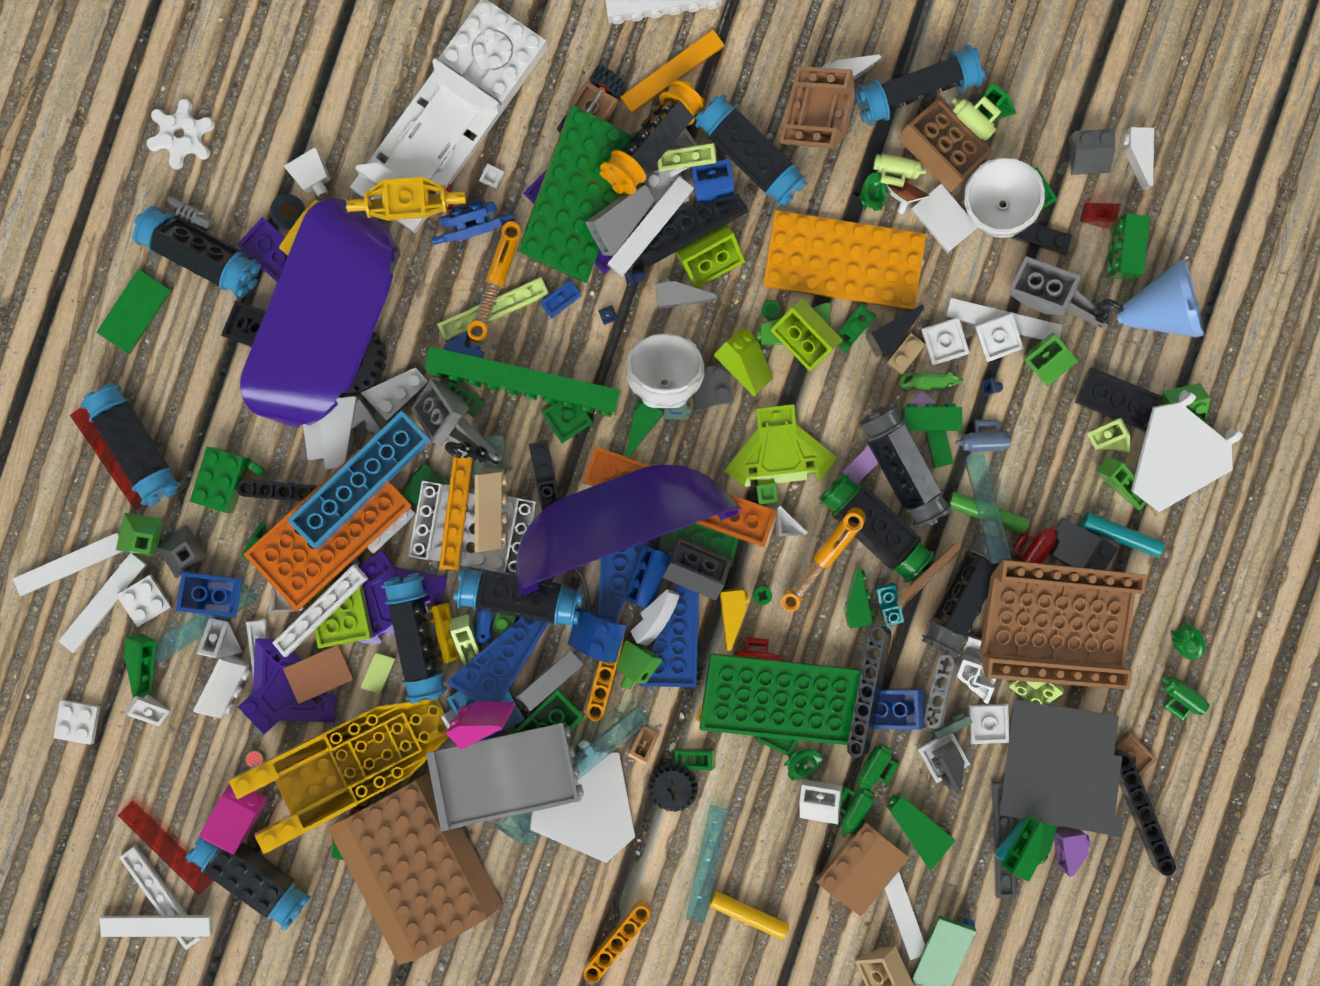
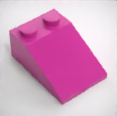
(478, 721)
(232, 819)

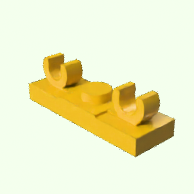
(442, 618)

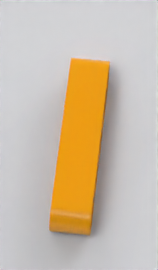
(600, 682)
(612, 949)

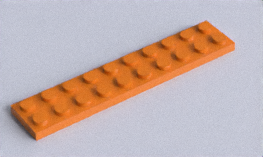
(749, 525)

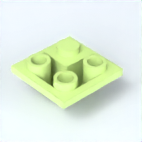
(1037, 691)

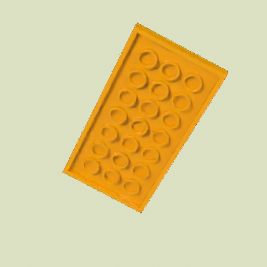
(844, 260)

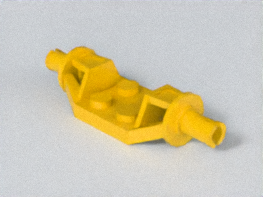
(405, 199)

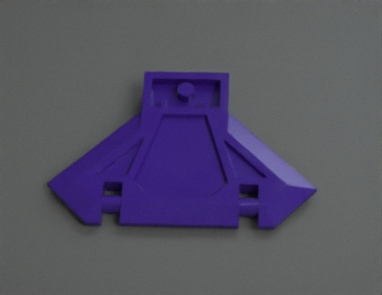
(380, 569)
(273, 695)

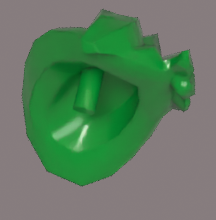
(874, 193)
(1188, 642)
(803, 763)

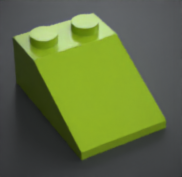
(745, 361)

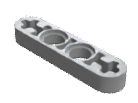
(937, 691)

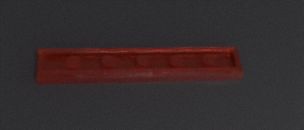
(82, 421)
(164, 847)

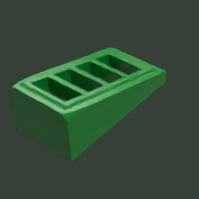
(479, 403)
(694, 752)

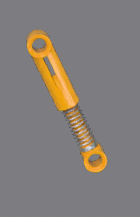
(495, 279)
(824, 558)

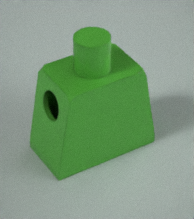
(636, 664)

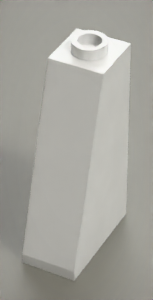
(338, 433)

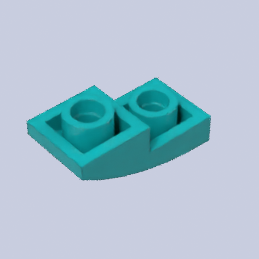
(889, 608)

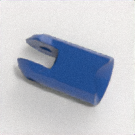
(484, 626)

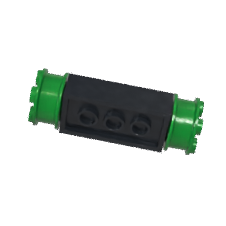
(882, 531)

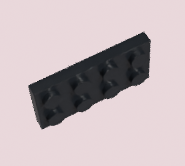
(1117, 398)

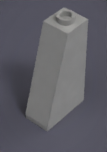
(618, 219)
(549, 681)

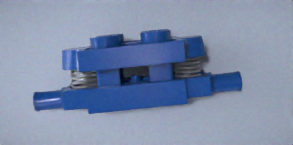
(460, 215)

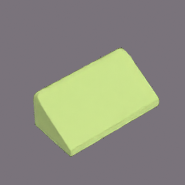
(377, 672)

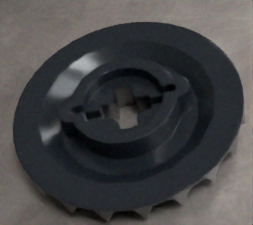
(682, 778)

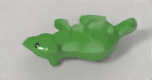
(928, 380)

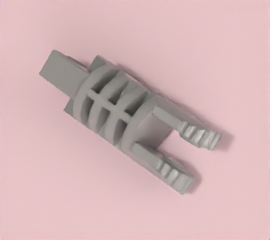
(189, 213)

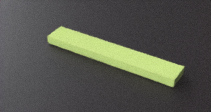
(504, 305)

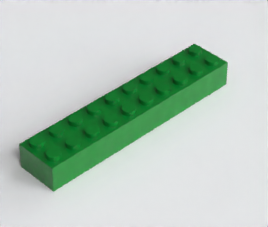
(522, 380)

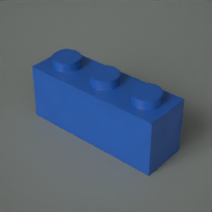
(647, 576)

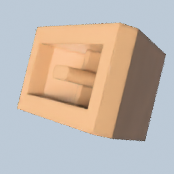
(643, 744)

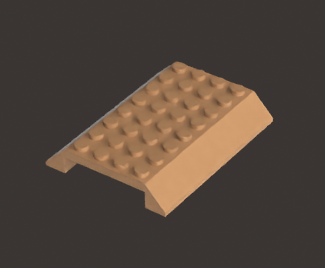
(1059, 624)
(412, 875)

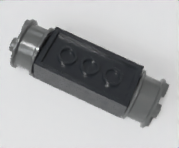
(904, 466)
(962, 600)

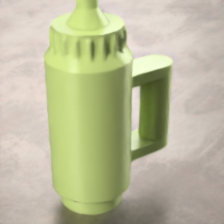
(974, 118)
(897, 167)

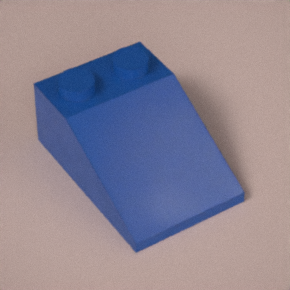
(208, 595)
(597, 636)
(900, 709)

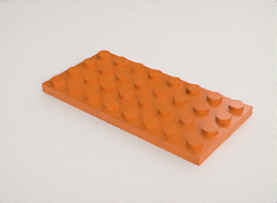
(301, 570)

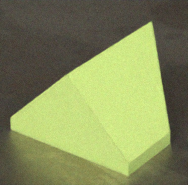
(1111, 436)

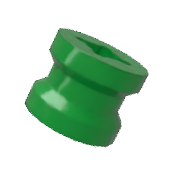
(759, 593)

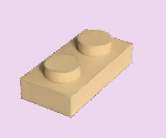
(905, 354)

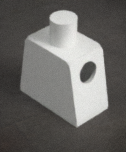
(310, 172)

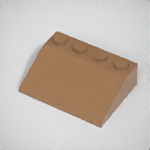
(944, 144)
(862, 868)

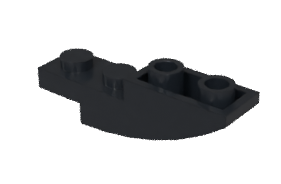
(544, 473)

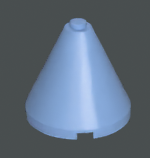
(1166, 305)

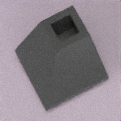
(181, 551)
(950, 764)

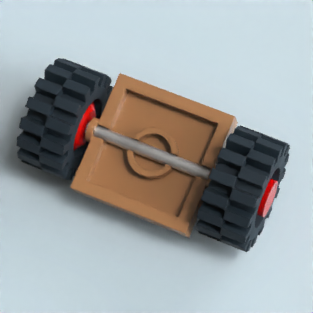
(598, 98)

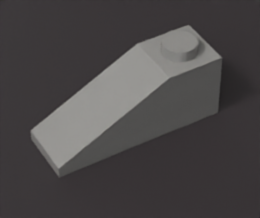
(677, 294)

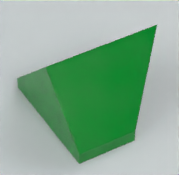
(1000, 99)

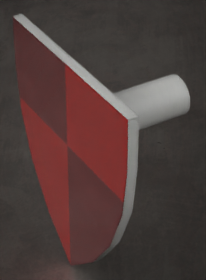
(906, 194)

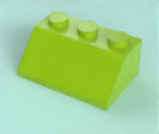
(710, 256)
(806, 334)

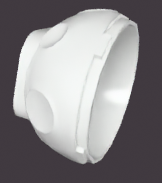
(1006, 182)
(664, 370)

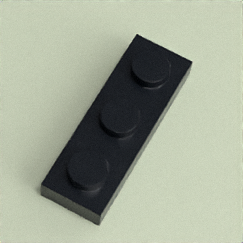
(1045, 238)

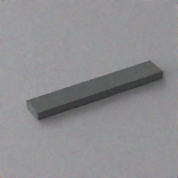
(1002, 826)

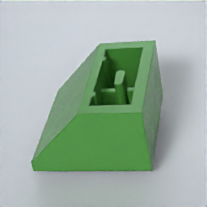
(1050, 359)
(1198, 406)

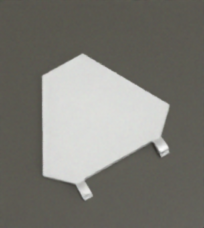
(1180, 454)
(597, 823)

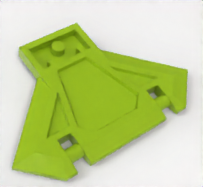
(779, 451)

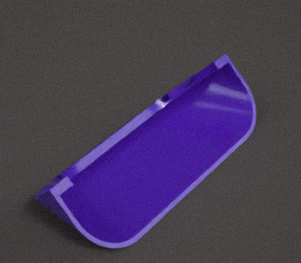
(319, 315)
(616, 518)

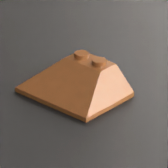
(818, 107)

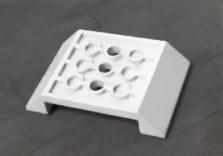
(430, 523)

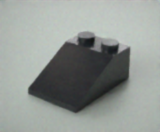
(243, 323)
(890, 335)
(1080, 547)

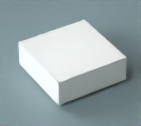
(492, 176)

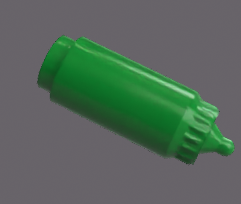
(1184, 695)
(875, 766)
(856, 810)

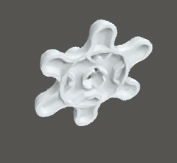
(189, 143)

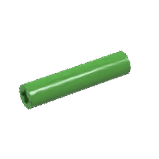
(967, 506)

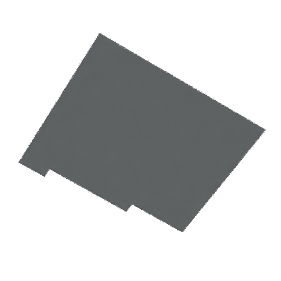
(1063, 768)

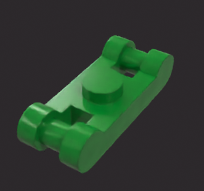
(854, 327)

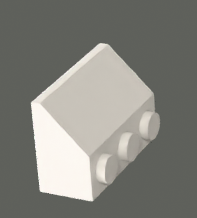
(223, 687)

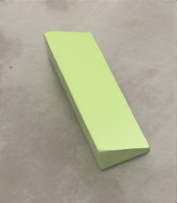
(688, 157)

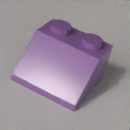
(1071, 849)

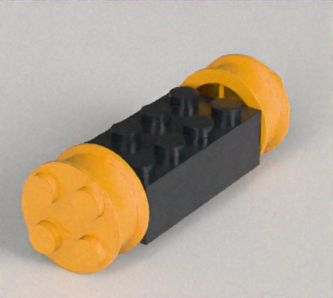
(647, 146)

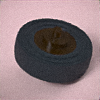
(286, 210)

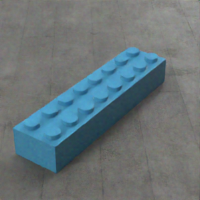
(359, 480)

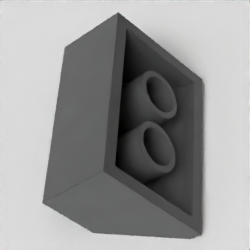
(697, 569)

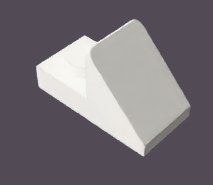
(147, 710)

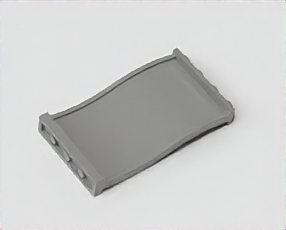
(504, 776)

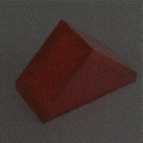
(1101, 214)

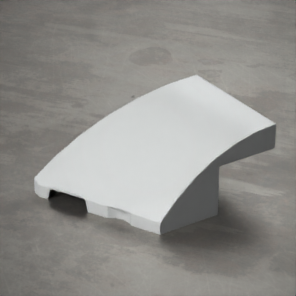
(971, 669)

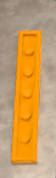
(673, 70)
(456, 513)

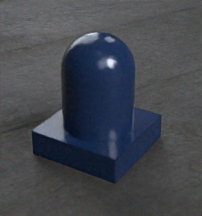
(634, 276)
(608, 315)
(991, 387)

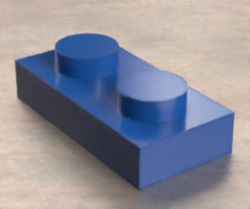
(560, 299)

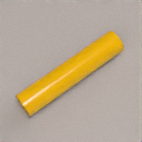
(749, 915)

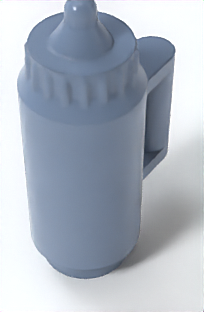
(984, 441)

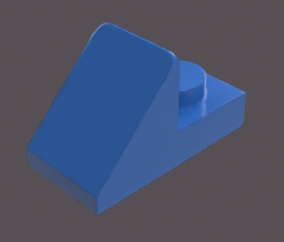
(459, 345)

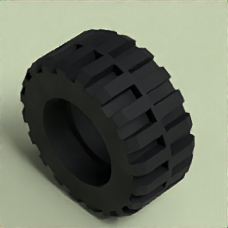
(371, 366)

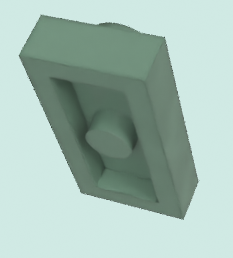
(957, 722)

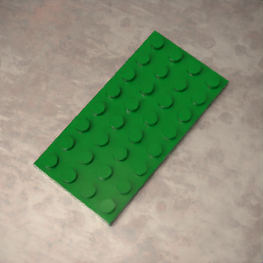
(572, 195)
(779, 699)

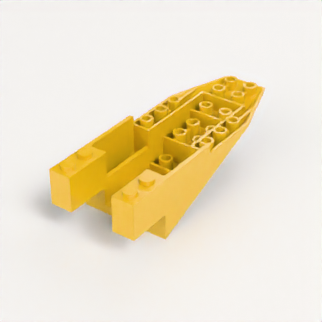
(345, 766)

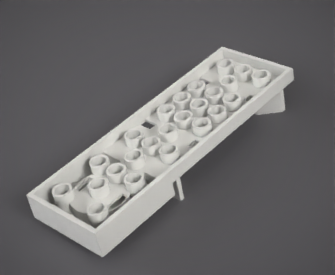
(465, 91)

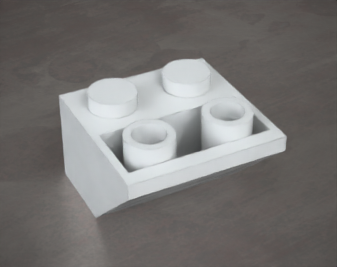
(820, 801)

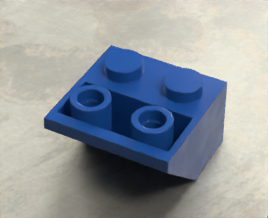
(712, 181)

